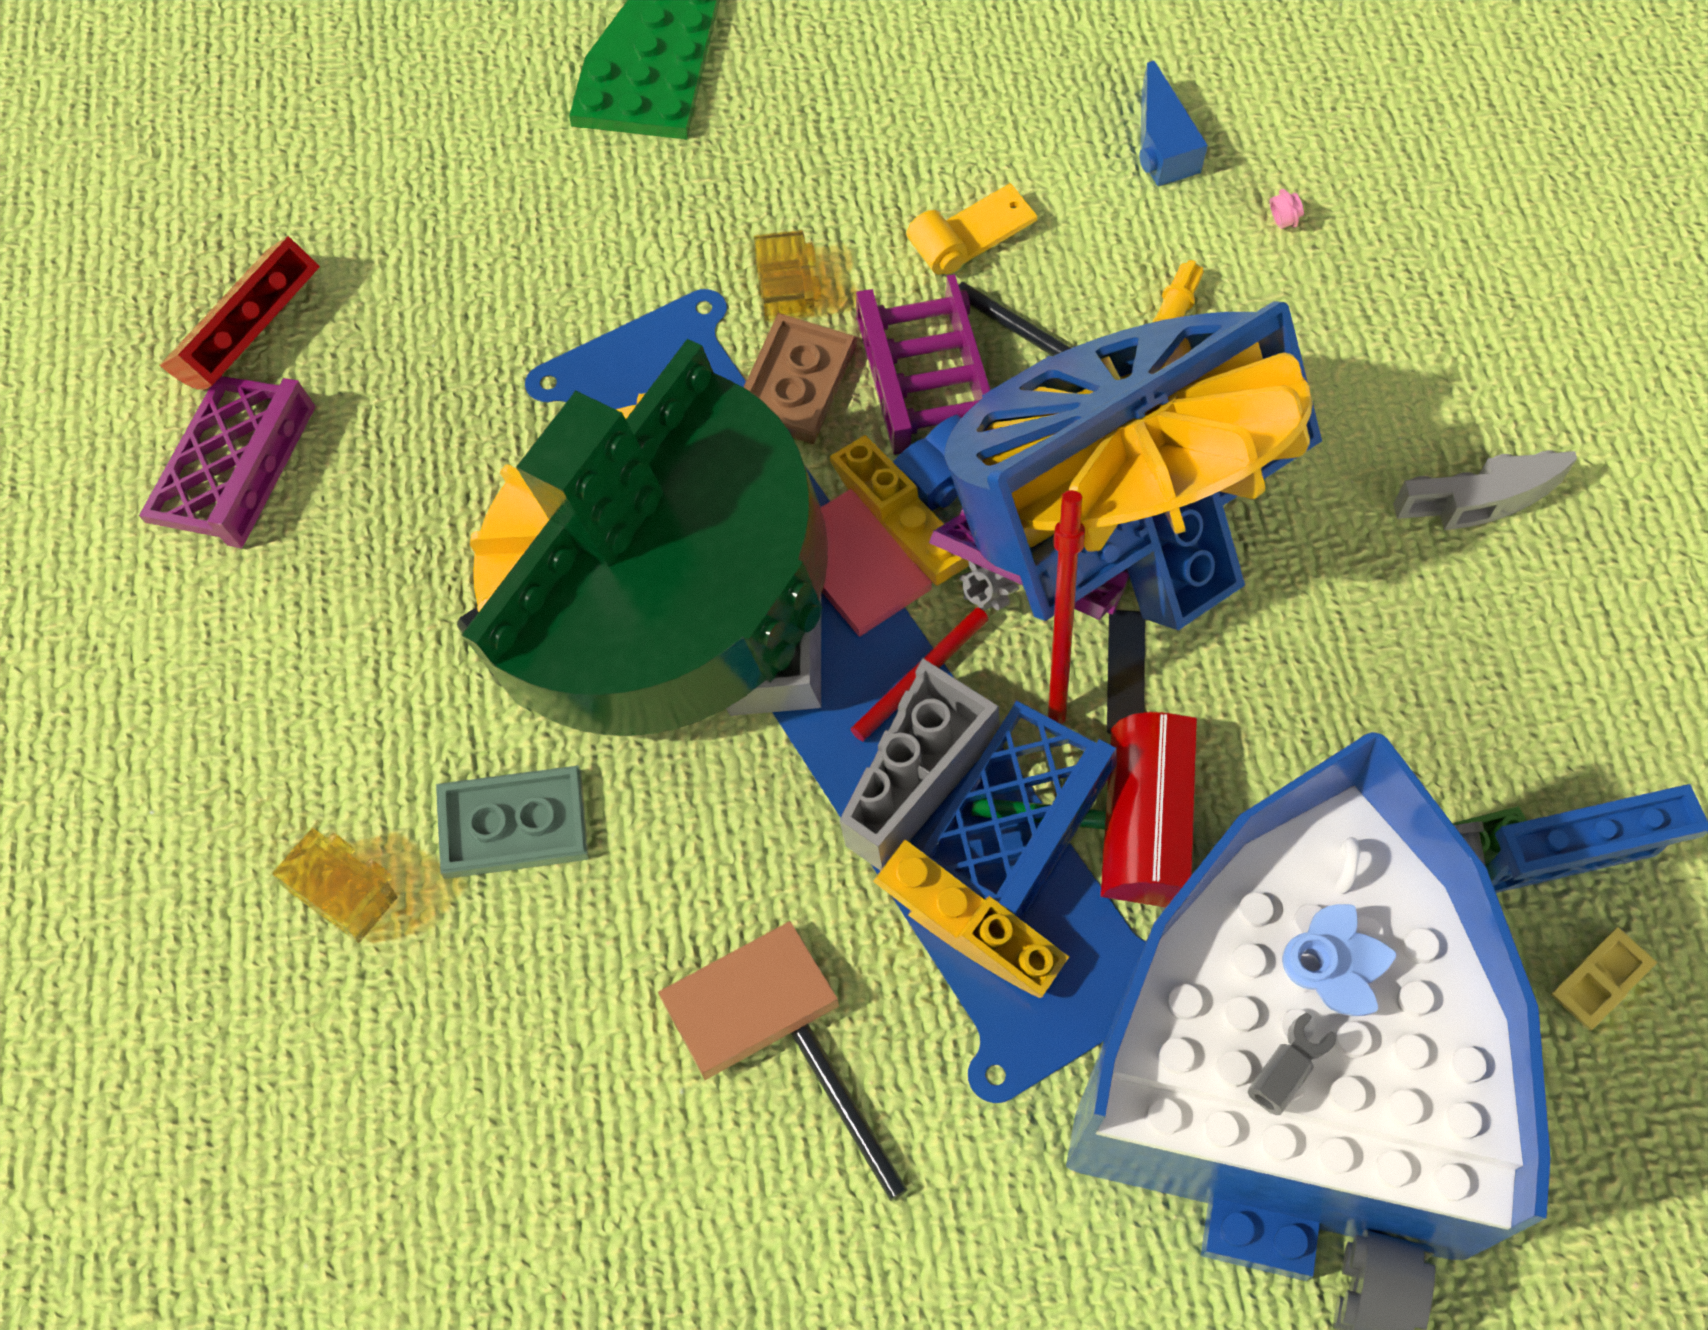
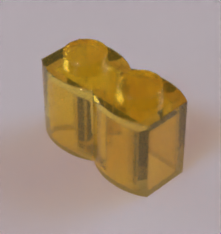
(785, 274)

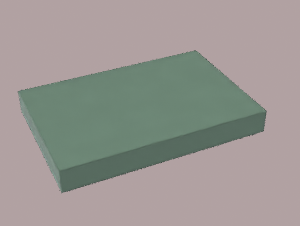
(511, 822)

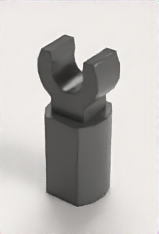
(1288, 1067)

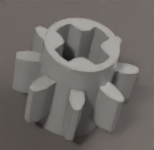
(987, 588)

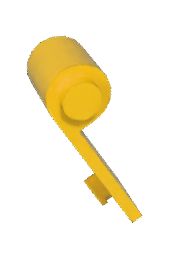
(954, 241)

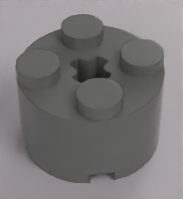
(1387, 1284)

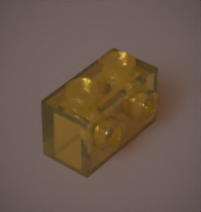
(336, 883)

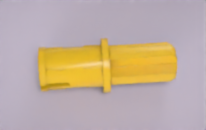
(1180, 294)

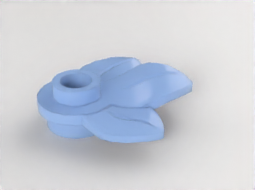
(1345, 960)

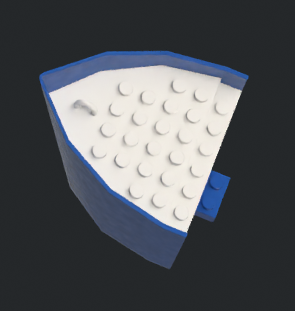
(1416, 1115)

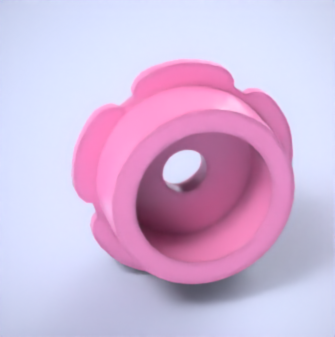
(1286, 209)

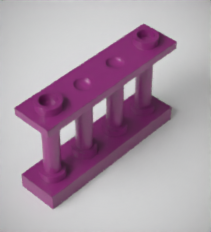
(885, 352)

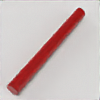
(937, 656)

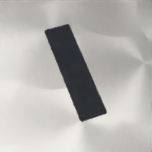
(1125, 666)

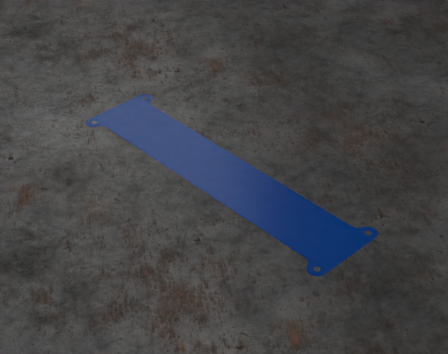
(1015, 1028)

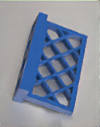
(1059, 821)
(1595, 837)

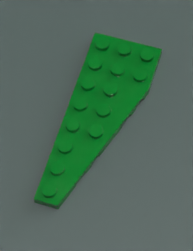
(646, 69)

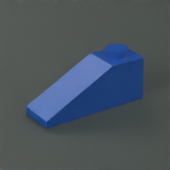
(1169, 138)

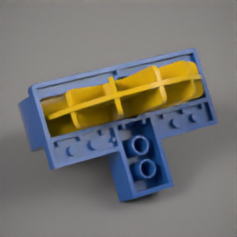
(1155, 439)

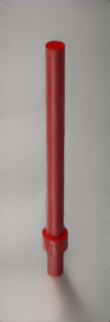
(1068, 541)

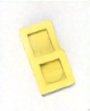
(1603, 978)

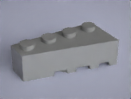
(918, 763)

